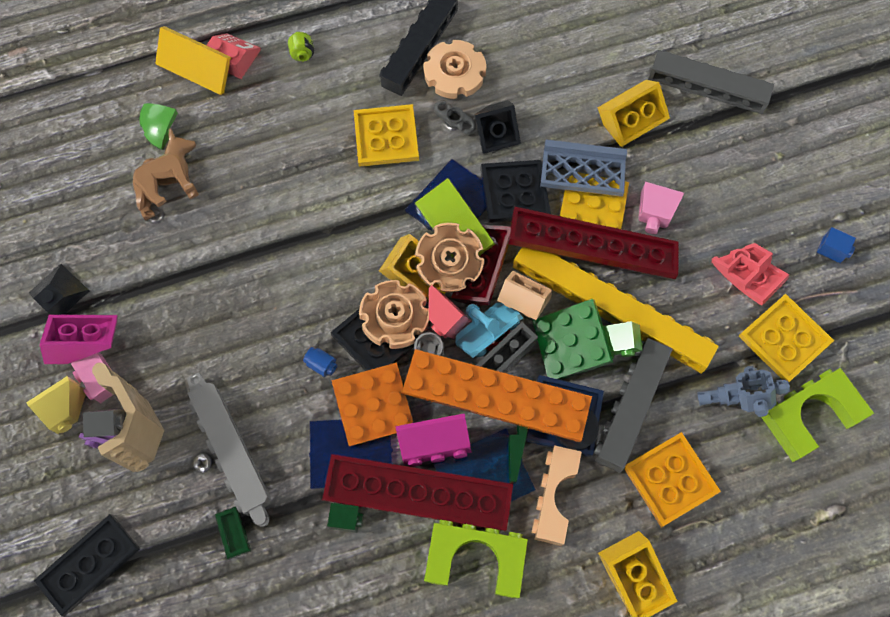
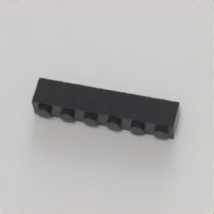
(415, 46)

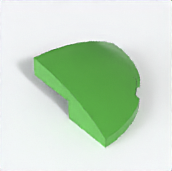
(156, 122)

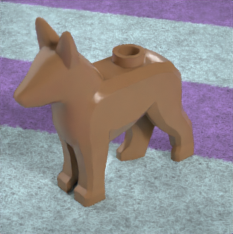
(163, 171)

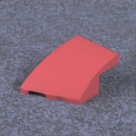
(752, 272)

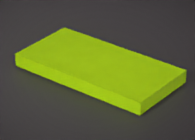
(447, 206)

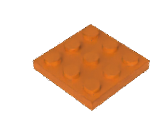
(372, 403)

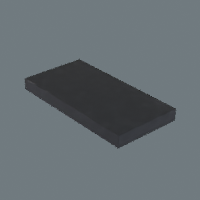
(86, 565)

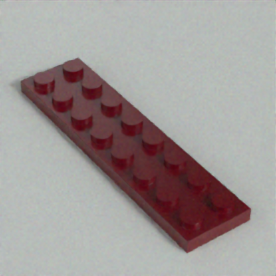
(594, 243)
(418, 492)

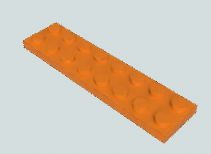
(497, 395)

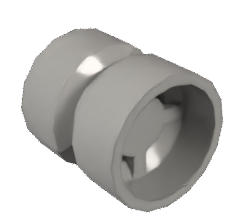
(429, 343)

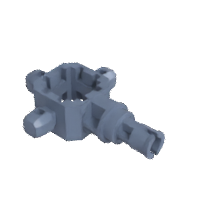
(737, 394)

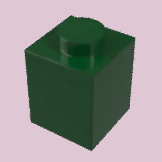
(345, 517)

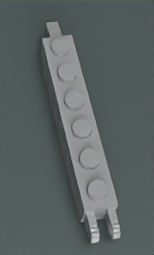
(230, 449)

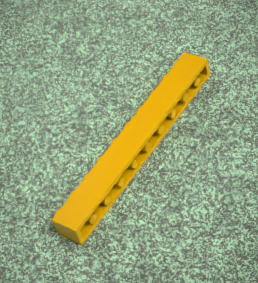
(616, 306)

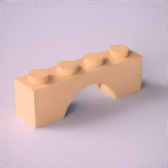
(551, 525)

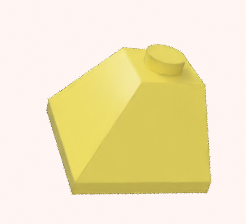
(59, 405)

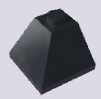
(497, 126)
(59, 291)

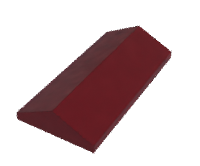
(482, 289)

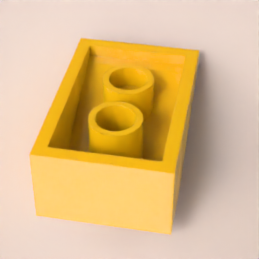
(402, 265)
(638, 576)

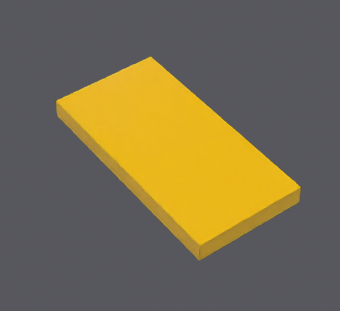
(192, 60)

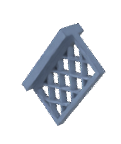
(584, 155)

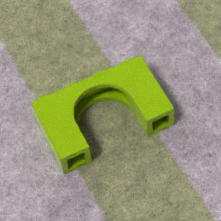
(834, 390)
(508, 549)

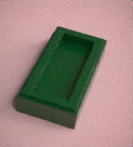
(232, 533)

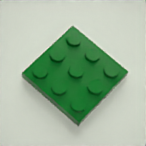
(572, 340)

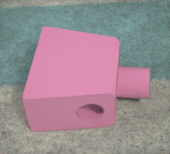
(657, 206)

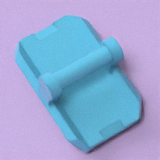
(486, 328)

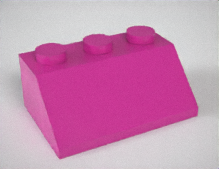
(433, 440)

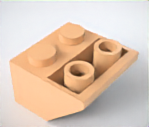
(524, 295)

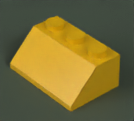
(634, 112)

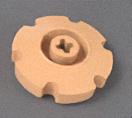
(454, 69)
(449, 240)
(380, 321)

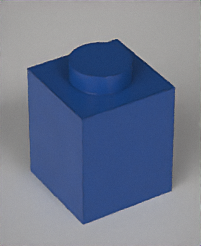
(836, 245)

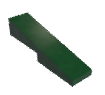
(515, 451)

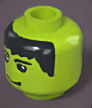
(300, 46)

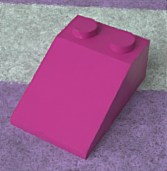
(76, 337)

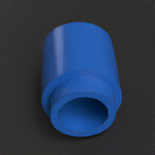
(320, 361)

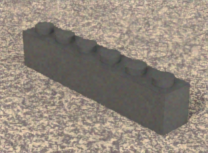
(711, 82)
(633, 406)

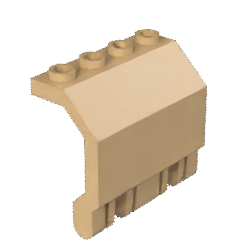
(141, 428)

